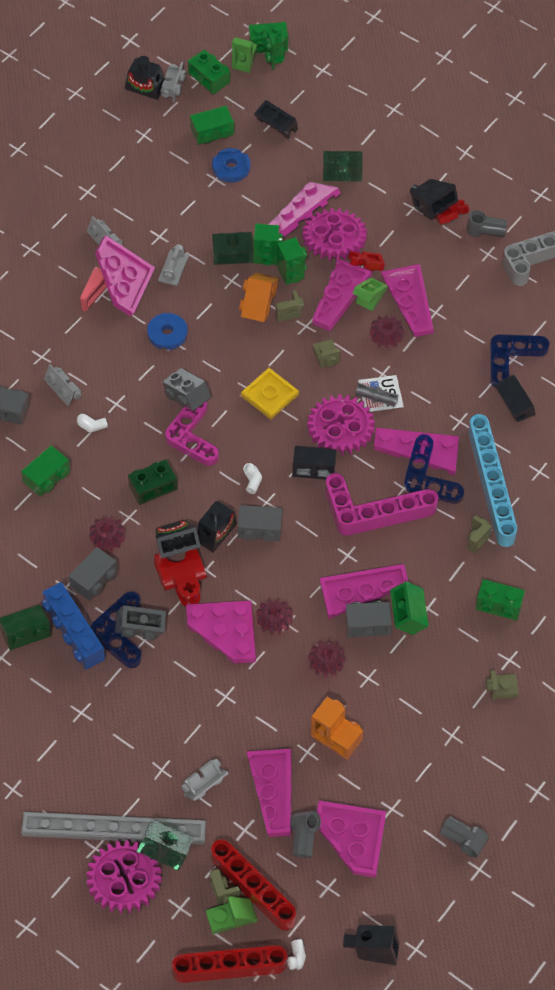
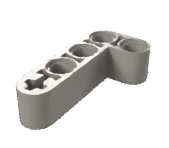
(521, 255)

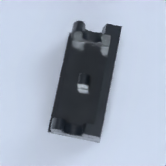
(276, 118)
(515, 398)
(313, 462)

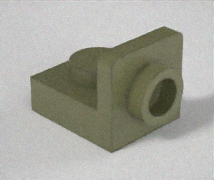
(289, 309)
(326, 353)
(480, 533)
(502, 686)
(220, 888)

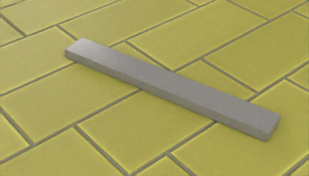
(103, 827)

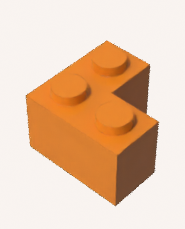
(259, 293)
(335, 731)

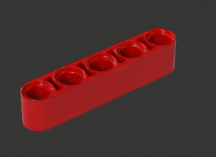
(257, 894)
(220, 971)

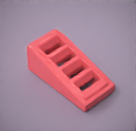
(93, 289)

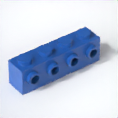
(73, 625)

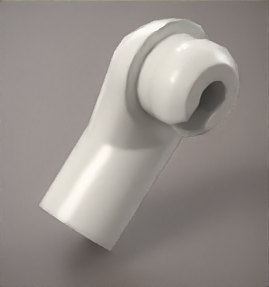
(90, 424)
(253, 476)
(299, 955)

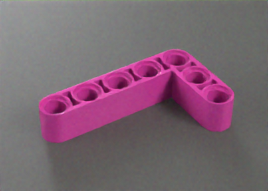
(375, 509)

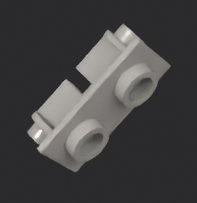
(173, 87)
(98, 229)
(174, 266)
(58, 382)
(196, 787)

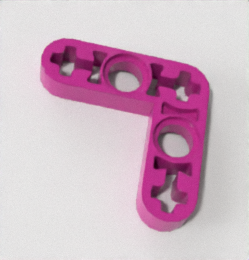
(185, 436)

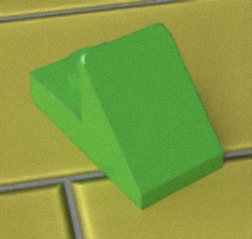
(243, 54)
(369, 293)
(231, 915)

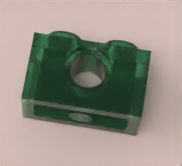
(342, 165)
(232, 248)
(165, 844)

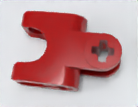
(182, 576)

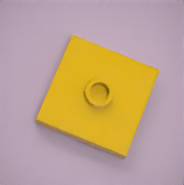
(269, 393)

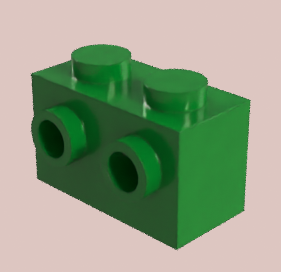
(258, 34)
(209, 71)
(212, 125)
(265, 244)
(291, 260)
(45, 471)
(500, 599)
(409, 608)

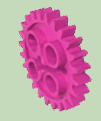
(334, 234)
(341, 424)
(104, 885)

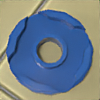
(231, 174)
(167, 321)

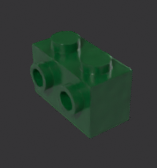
(152, 481)
(25, 627)

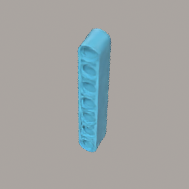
(492, 488)

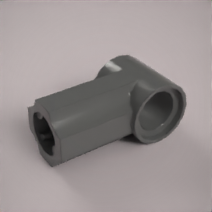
(481, 224)
(304, 826)
(469, 839)

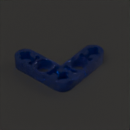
(504, 352)
(420, 474)
(110, 635)

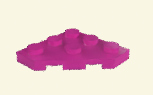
(123, 273)
(225, 628)
(353, 834)

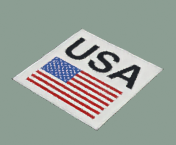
(388, 384)

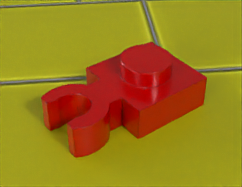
(452, 212)
(369, 260)

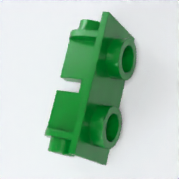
(275, 49)

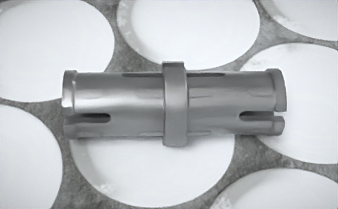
(377, 395)

